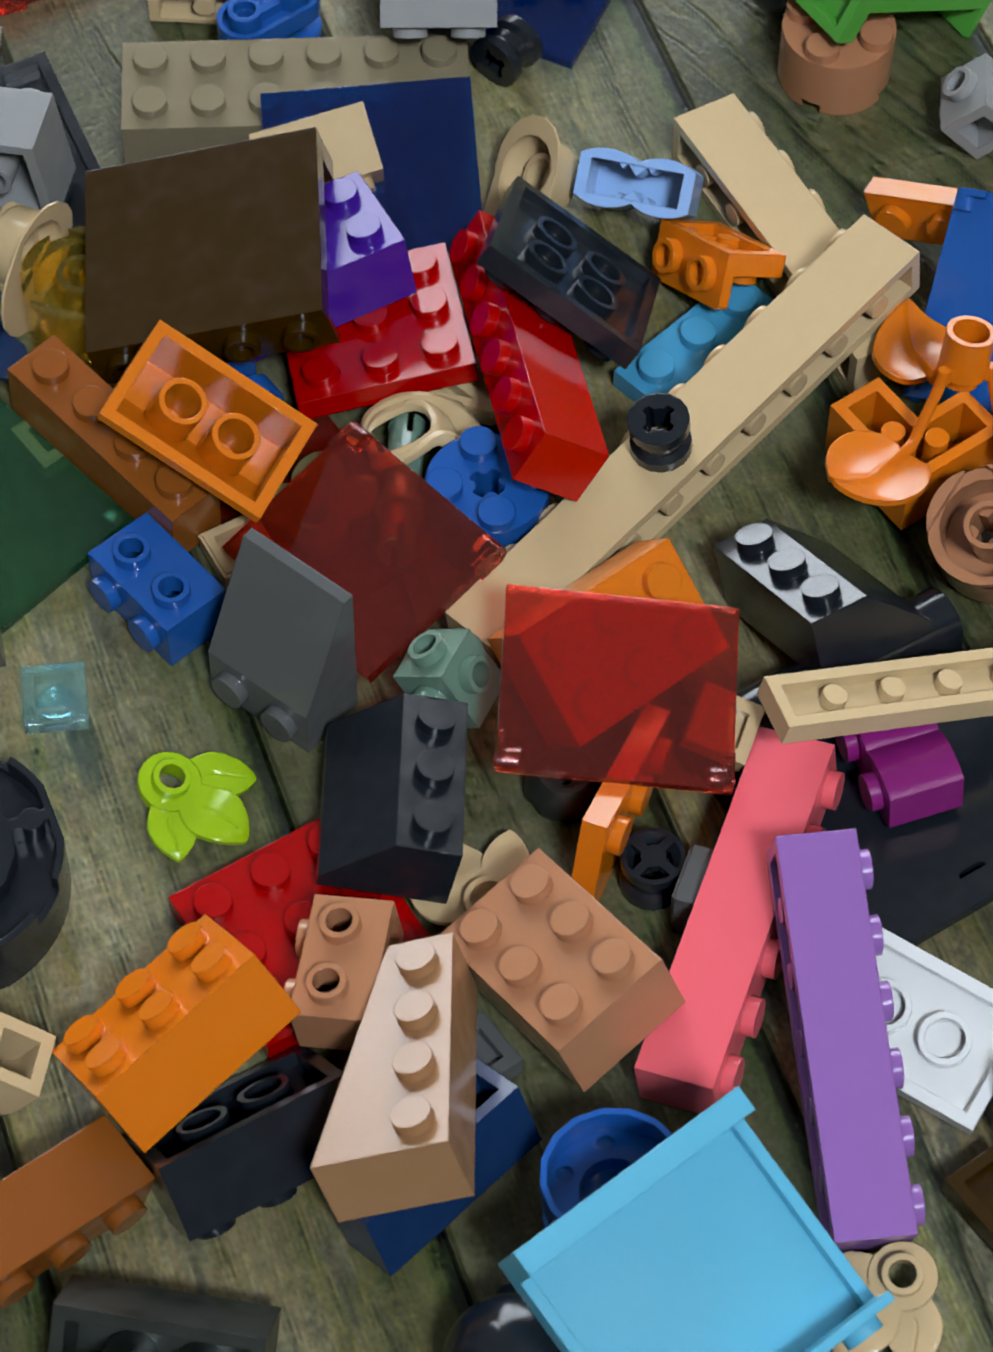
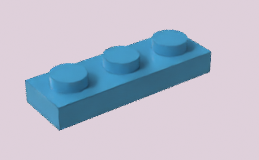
(685, 345)

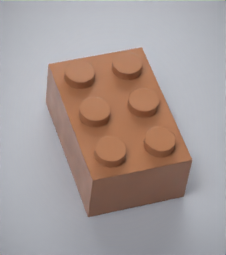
(564, 969)

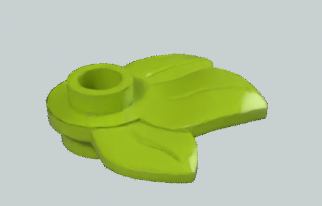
(201, 807)

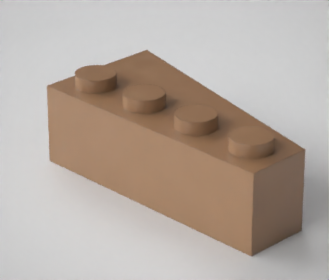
(408, 1090)

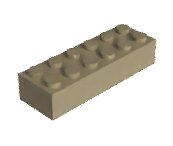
(210, 90)

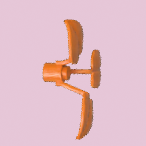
(909, 352)

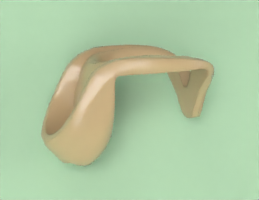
(446, 418)

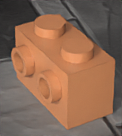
(338, 966)

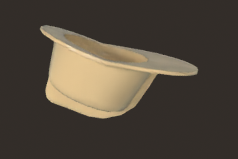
(538, 157)
(19, 231)

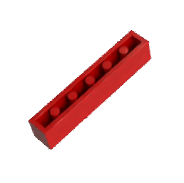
(530, 378)

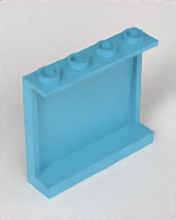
(695, 1255)

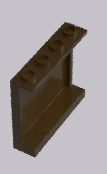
(213, 246)

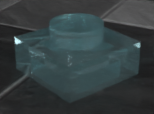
(55, 697)

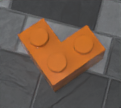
(954, 440)

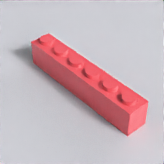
(732, 926)

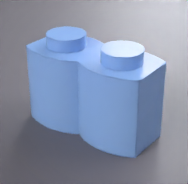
(626, 183)

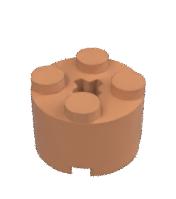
(834, 75)
(954, 529)

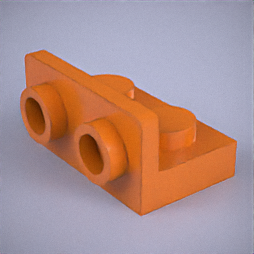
(709, 257)

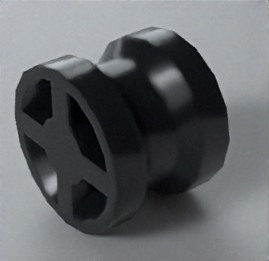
(507, 50)
(657, 448)
(647, 852)

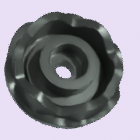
(560, 801)

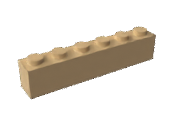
(762, 196)

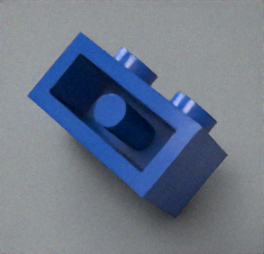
(156, 589)

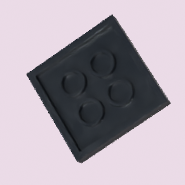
(569, 273)

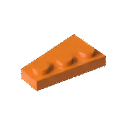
(606, 833)

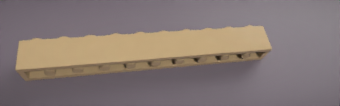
(731, 408)

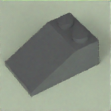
(284, 644)

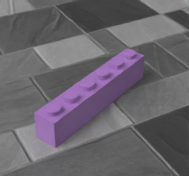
(842, 1040)

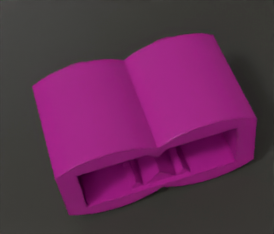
(905, 772)

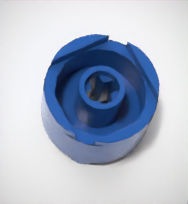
(479, 483)

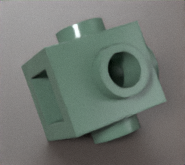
(453, 668)

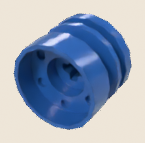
(591, 1153)

